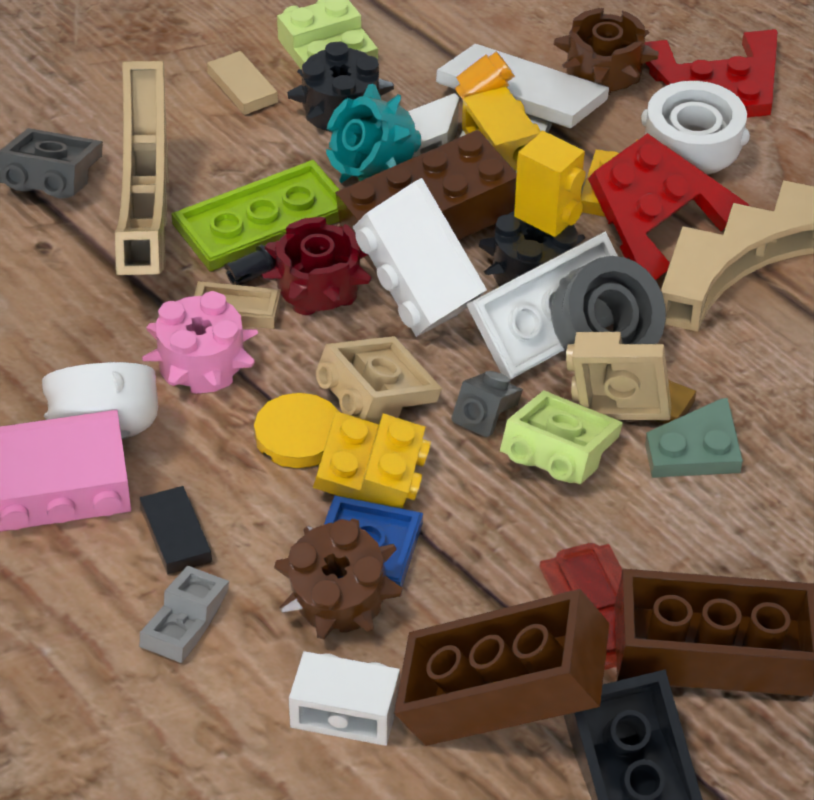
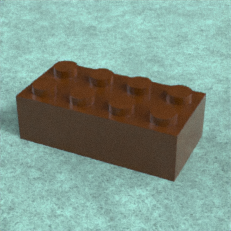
(463, 176)
(716, 631)
(503, 668)

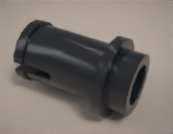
(249, 266)

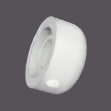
(698, 123)
(102, 388)

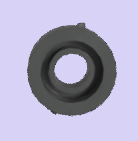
(626, 290)

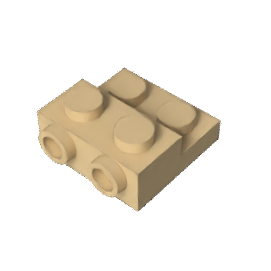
(619, 377)
(375, 378)

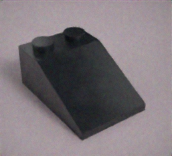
(634, 743)

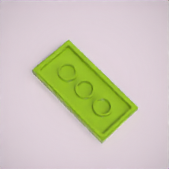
(256, 213)

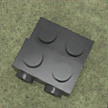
(48, 162)

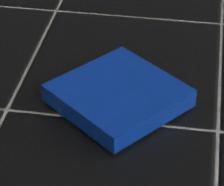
(386, 526)

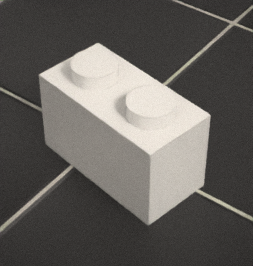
(344, 698)

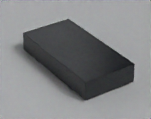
(175, 529)

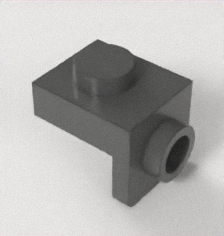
(483, 400)

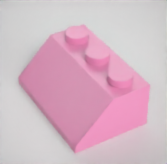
(62, 470)

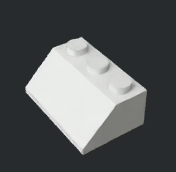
(418, 258)

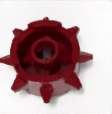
(317, 265)

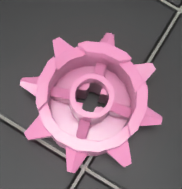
(200, 342)

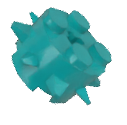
(370, 135)

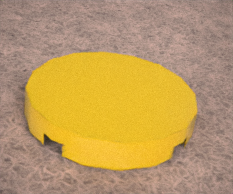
(294, 429)

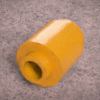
(484, 75)

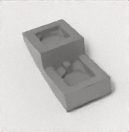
(186, 614)

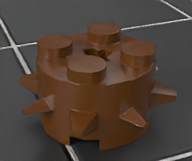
(606, 49)
(313, 572)

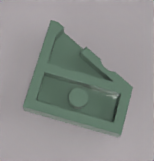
(695, 444)

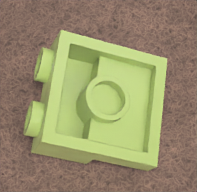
(312, 27)
(559, 437)

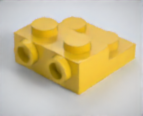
(373, 459)

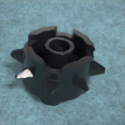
(332, 78)
(523, 247)

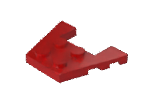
(747, 77)
(646, 188)

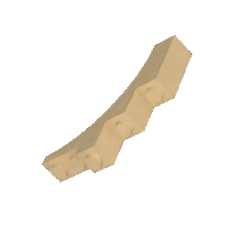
(145, 171)
(754, 237)

